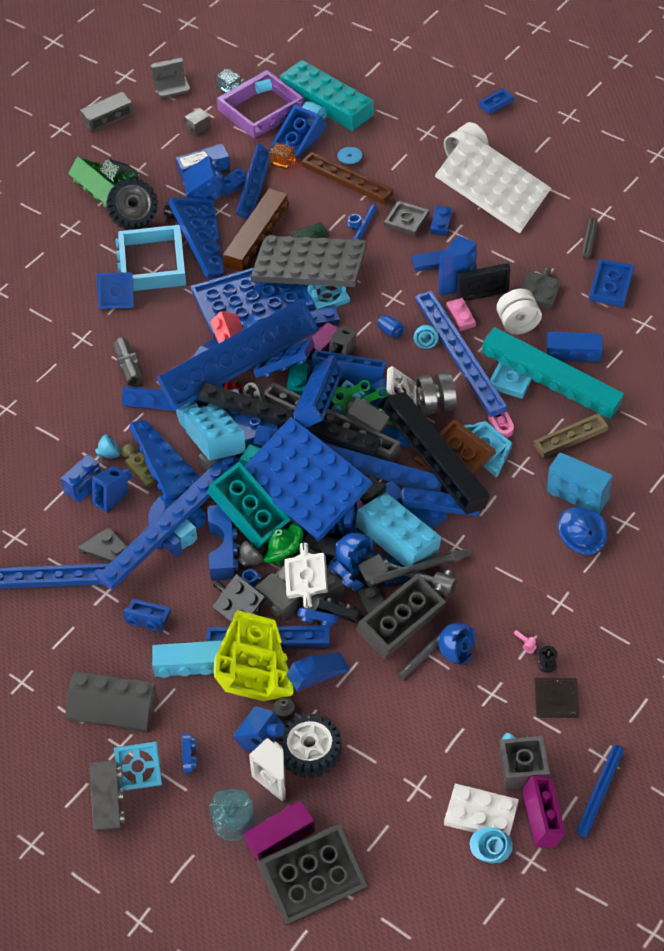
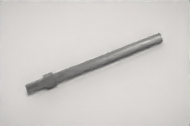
(452, 557)

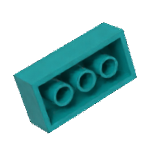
(248, 505)

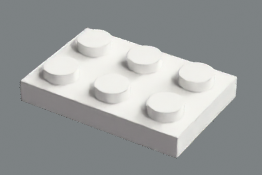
(478, 809)

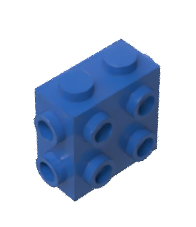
(203, 178)

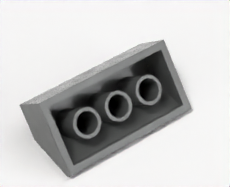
(110, 701)

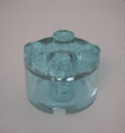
(231, 814)

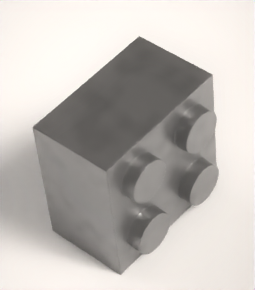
(522, 759)

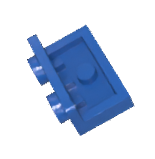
(146, 615)

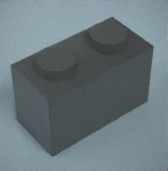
(277, 601)

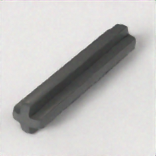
(589, 238)

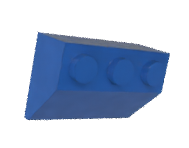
(457, 258)

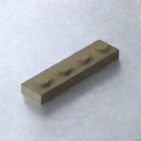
(570, 435)

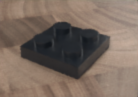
(348, 612)

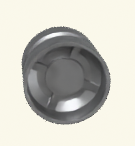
(431, 394)

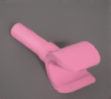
(529, 643)

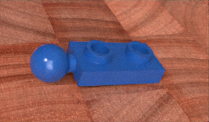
(231, 183)

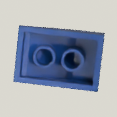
(300, 129)

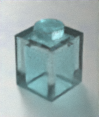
(227, 80)

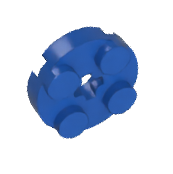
(348, 579)

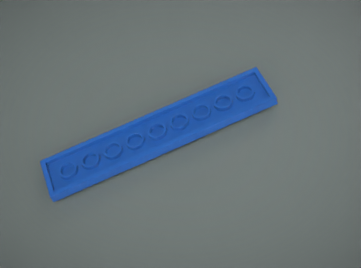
(237, 353)

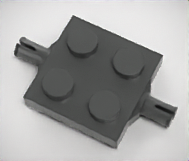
(542, 287)

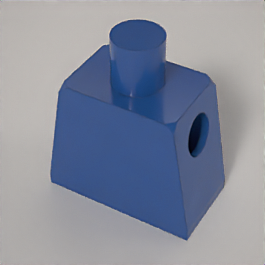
(110, 487)
(258, 727)

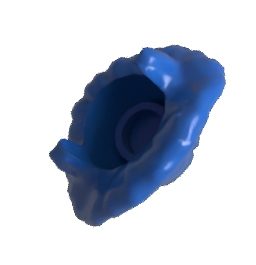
(582, 530)

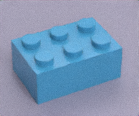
(579, 483)

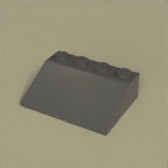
(311, 873)

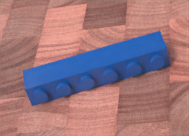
(318, 392)

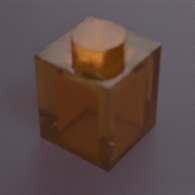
(282, 156)

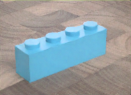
(184, 658)

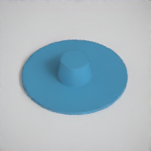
(349, 155)

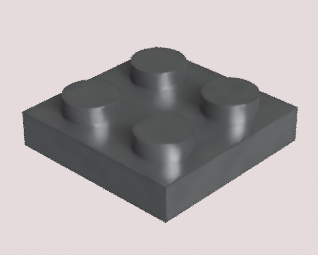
(406, 218)

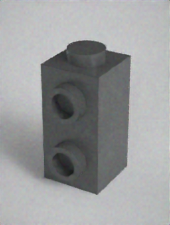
(364, 413)

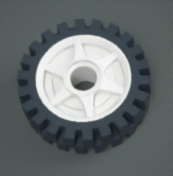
(310, 732)

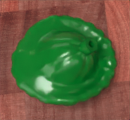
(284, 544)

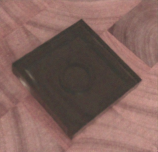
(556, 698)

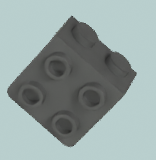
(169, 78)

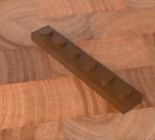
(347, 177)

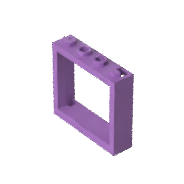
(245, 91)

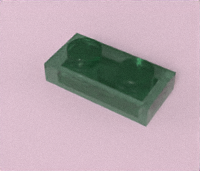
(314, 231)

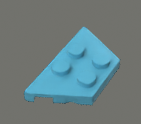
(496, 441)

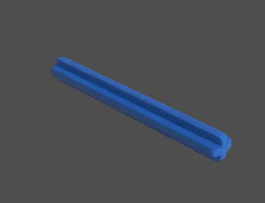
(600, 790)

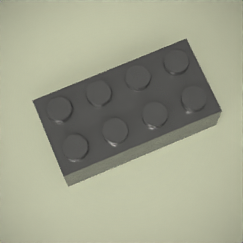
(400, 616)

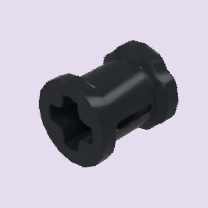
(550, 659)

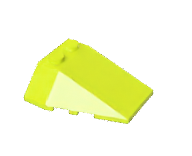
(253, 659)

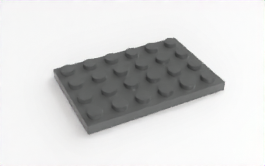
(309, 261)

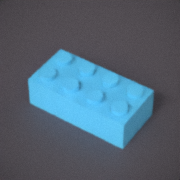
(214, 432)
(397, 530)

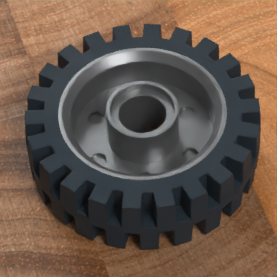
(141, 195)

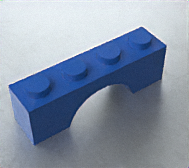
(222, 560)

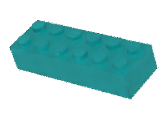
(341, 102)

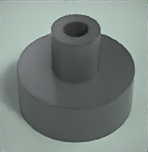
(284, 708)

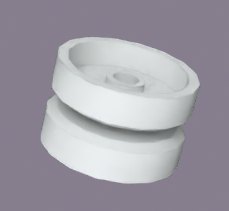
(519, 311)

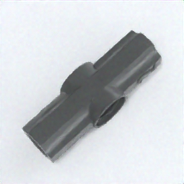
(127, 362)

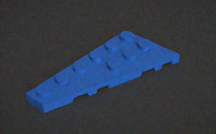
(163, 461)

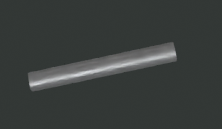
(418, 659)

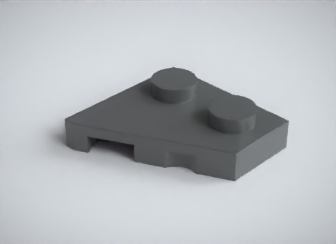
(103, 546)

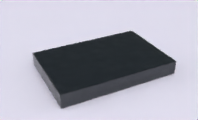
(483, 282)

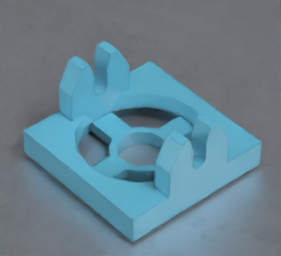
(328, 302)
(150, 748)

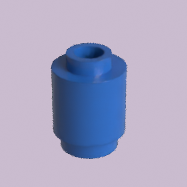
(390, 326)

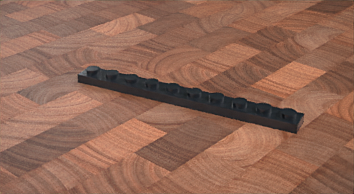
(278, 416)

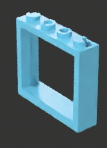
(150, 235)

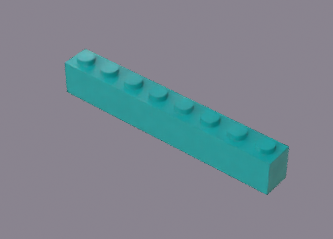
(552, 373)

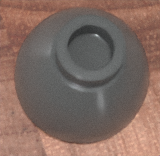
(249, 555)

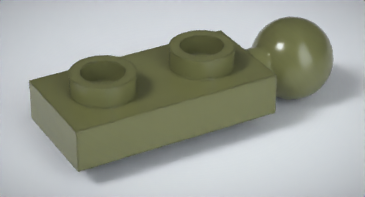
(138, 465)

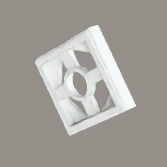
(398, 380)

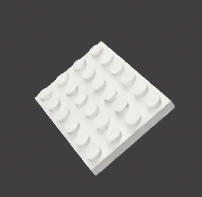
(493, 182)

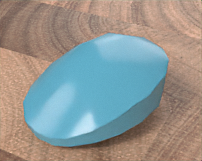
(491, 845)

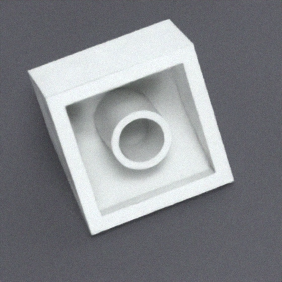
(269, 767)

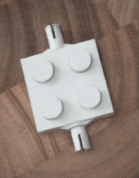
(306, 575)

